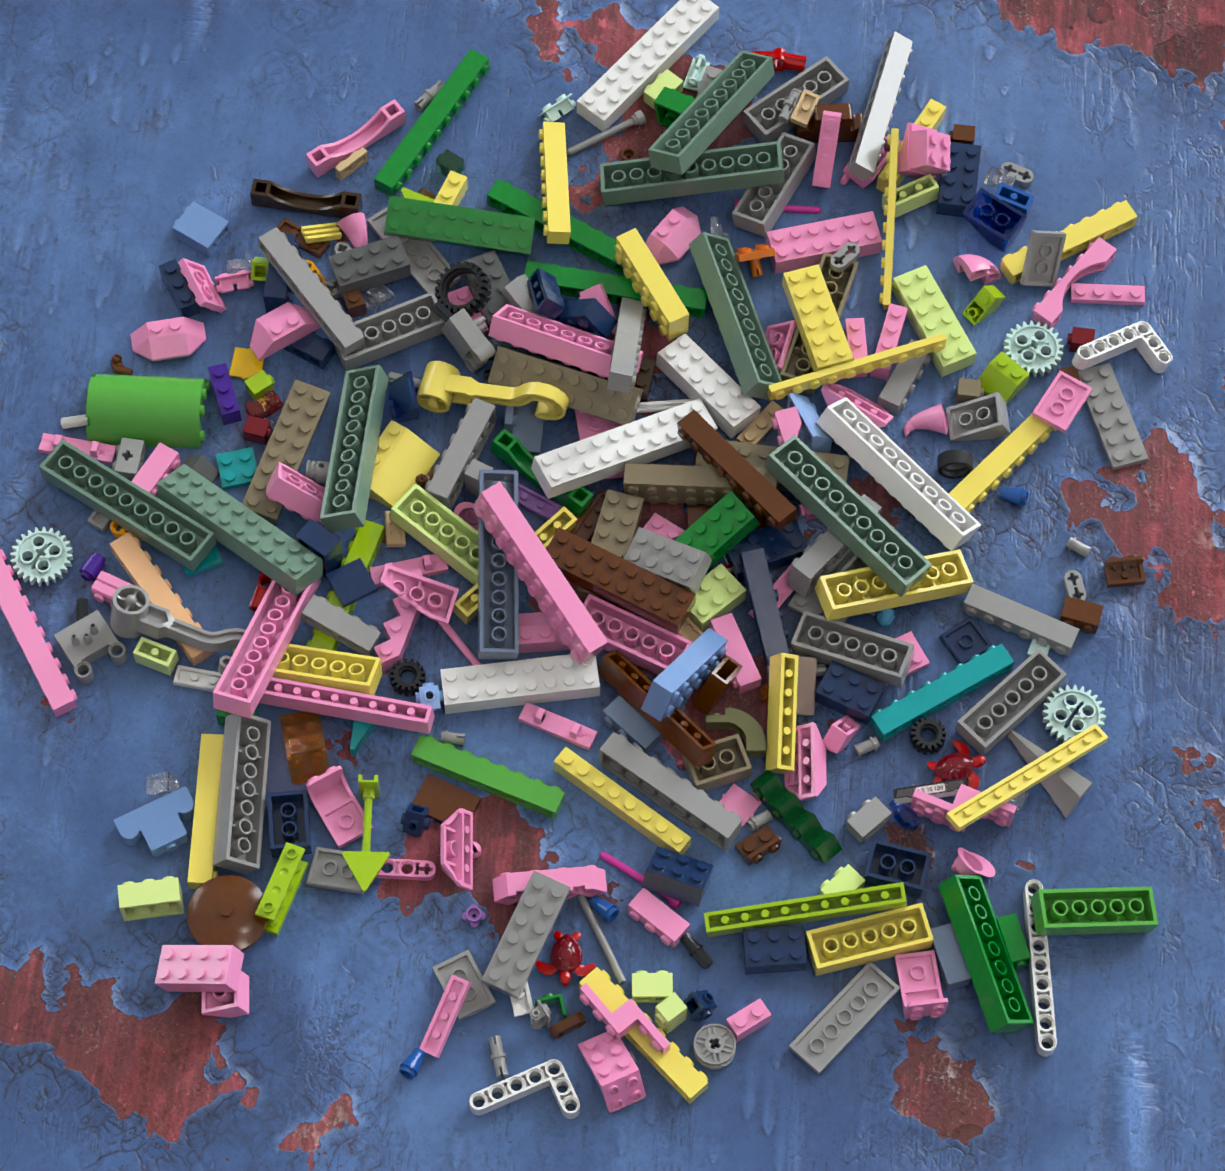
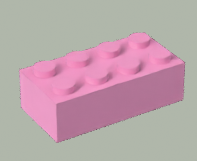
(199, 968)

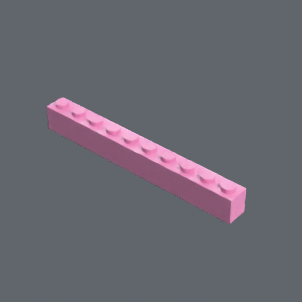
(33, 644)
(348, 705)

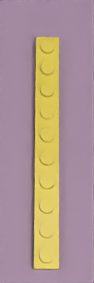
(889, 211)
(857, 366)
(1026, 777)

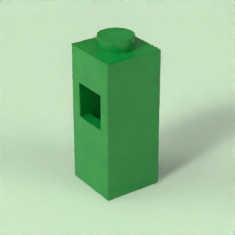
(1014, 940)

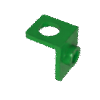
(550, 999)

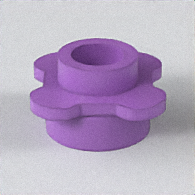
(474, 910)

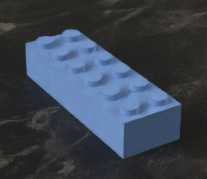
(684, 675)

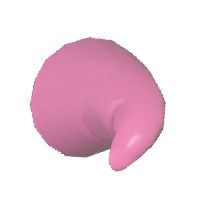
(355, 229)
(929, 419)

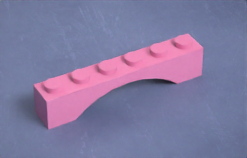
(381, 124)
(1096, 259)
(787, 424)

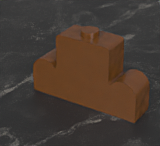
(848, 128)

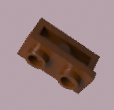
(1124, 571)

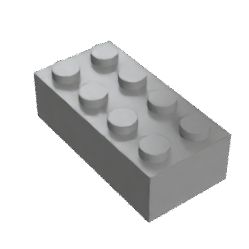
(669, 559)

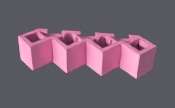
(397, 632)
(582, 880)

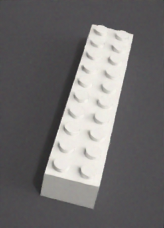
(645, 60)
(609, 451)
(898, 474)

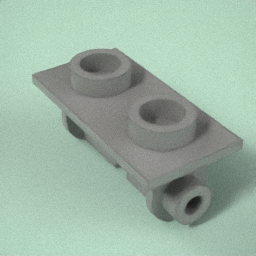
(540, 1016)

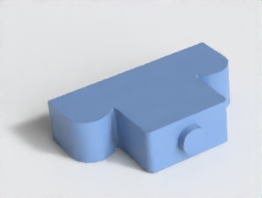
(158, 822)

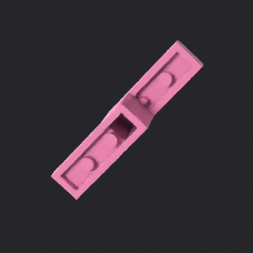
(624, 1019)

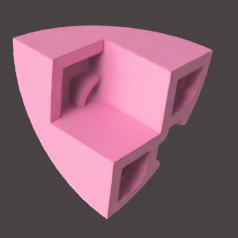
(976, 268)

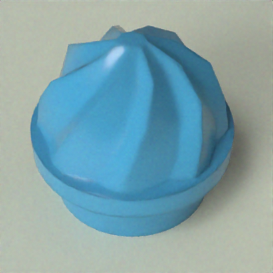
(885, 617)

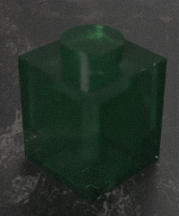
(449, 162)

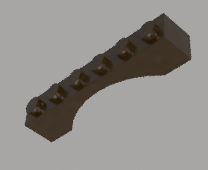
(271, 195)

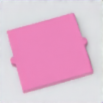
(740, 802)

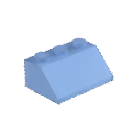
(811, 432)

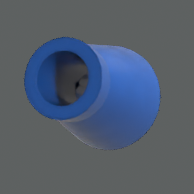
(1015, 495)
(605, 909)
(411, 1065)

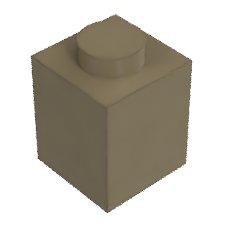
(968, 390)

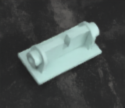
(695, 73)
(563, 104)

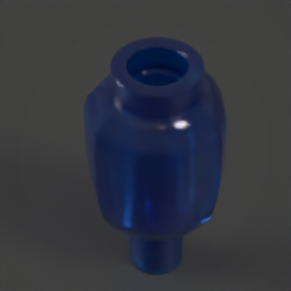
(904, 816)

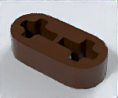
(567, 1025)

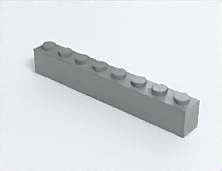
(310, 291)

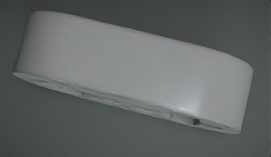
(1019, 172)
(847, 259)
(1079, 586)

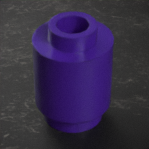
(92, 566)

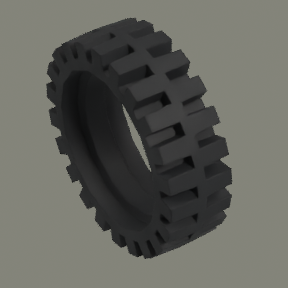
(454, 272)

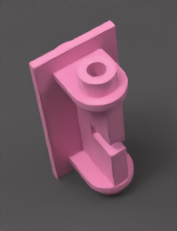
(225, 281)

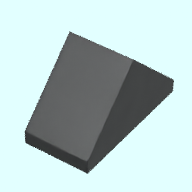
(202, 467)

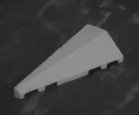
(519, 294)
(1064, 786)

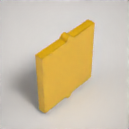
(245, 364)

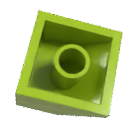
(1004, 377)

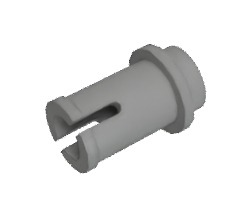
(1078, 547)
(452, 738)
(867, 746)
(759, 820)

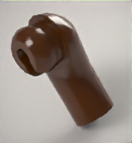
(118, 367)
(422, 480)

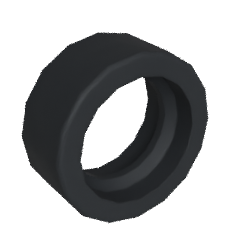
(954, 463)

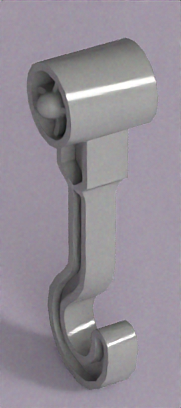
(135, 615)

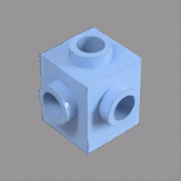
(430, 689)

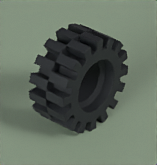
(406, 666)
(925, 746)

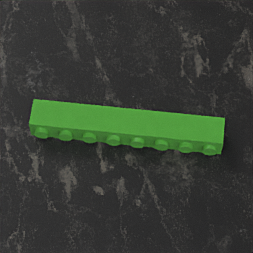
(488, 776)

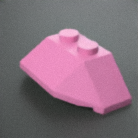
(673, 235)
(281, 329)
(168, 338)
(876, 413)
(537, 634)
(810, 763)
(458, 848)

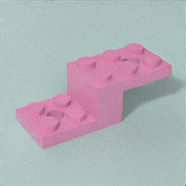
(937, 809)

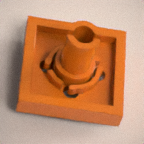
(754, 256)

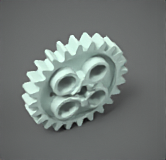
(1034, 348)
(41, 556)
(1057, 705)

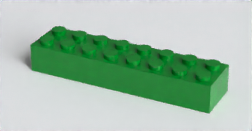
(459, 226)
(985, 954)

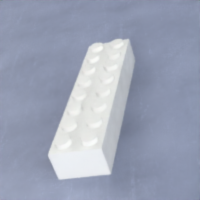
(518, 682)

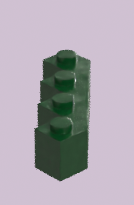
(791, 814)

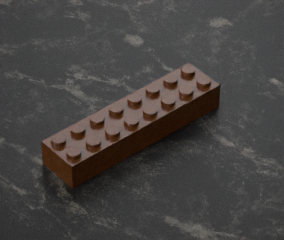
(621, 581)

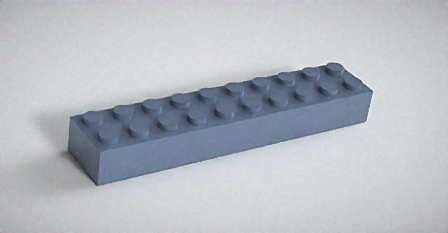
(497, 582)

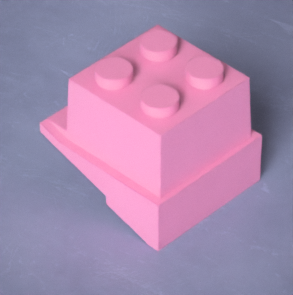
(923, 152)

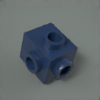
(415, 820)
(700, 1005)

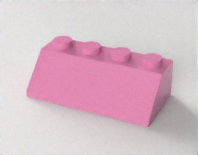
(296, 492)

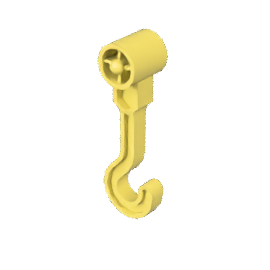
(444, 385)

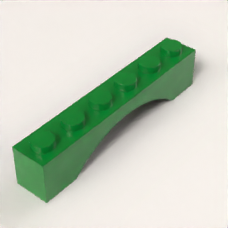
(513, 453)

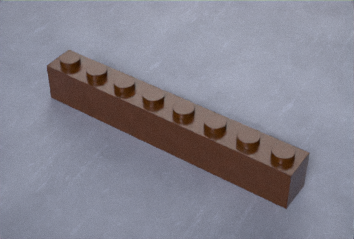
(737, 470)
(676, 729)

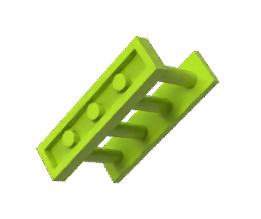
(282, 887)

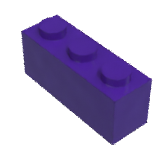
(224, 394)

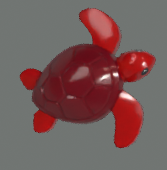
(958, 766)
(565, 957)

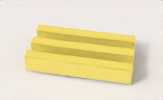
(321, 232)

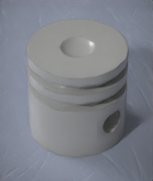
(317, 471)

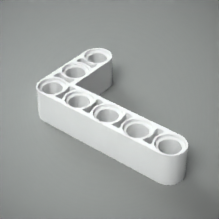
(1138, 335)
(528, 1088)

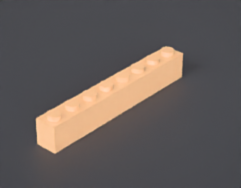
(149, 578)

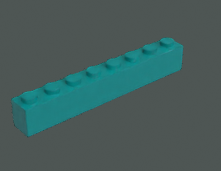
(941, 692)

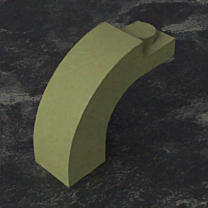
(744, 725)

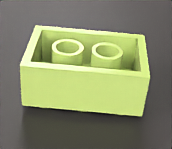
(716, 597)
(150, 898)

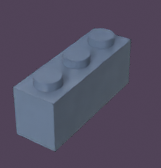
(631, 724)
(949, 957)

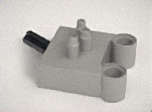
(466, 336)
(88, 641)

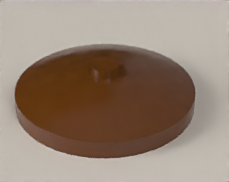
(225, 912)

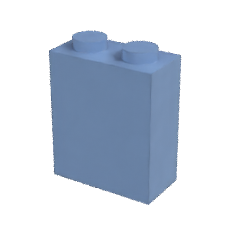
(201, 228)

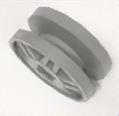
(719, 1057)

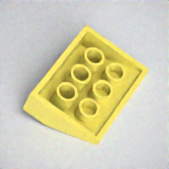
(398, 463)

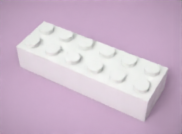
(702, 378)

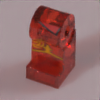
(264, 406)

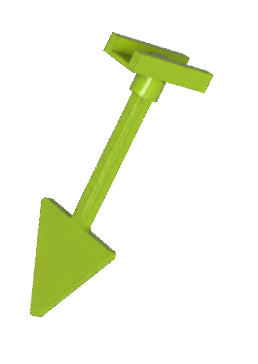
(366, 864)

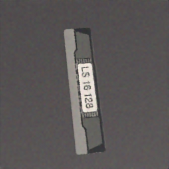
(936, 789)

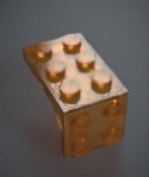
(304, 746)

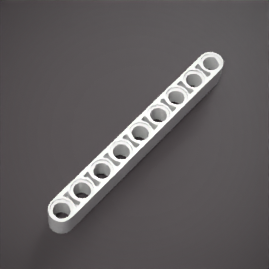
(1039, 977)

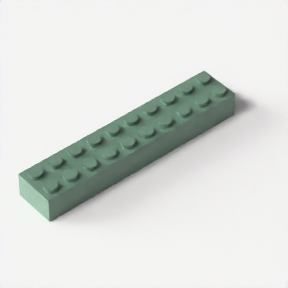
(711, 112)
(711, 172)
(735, 314)
(354, 448)
(128, 505)
(847, 515)
(241, 529)

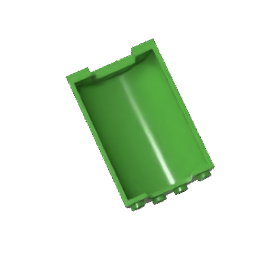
(146, 409)

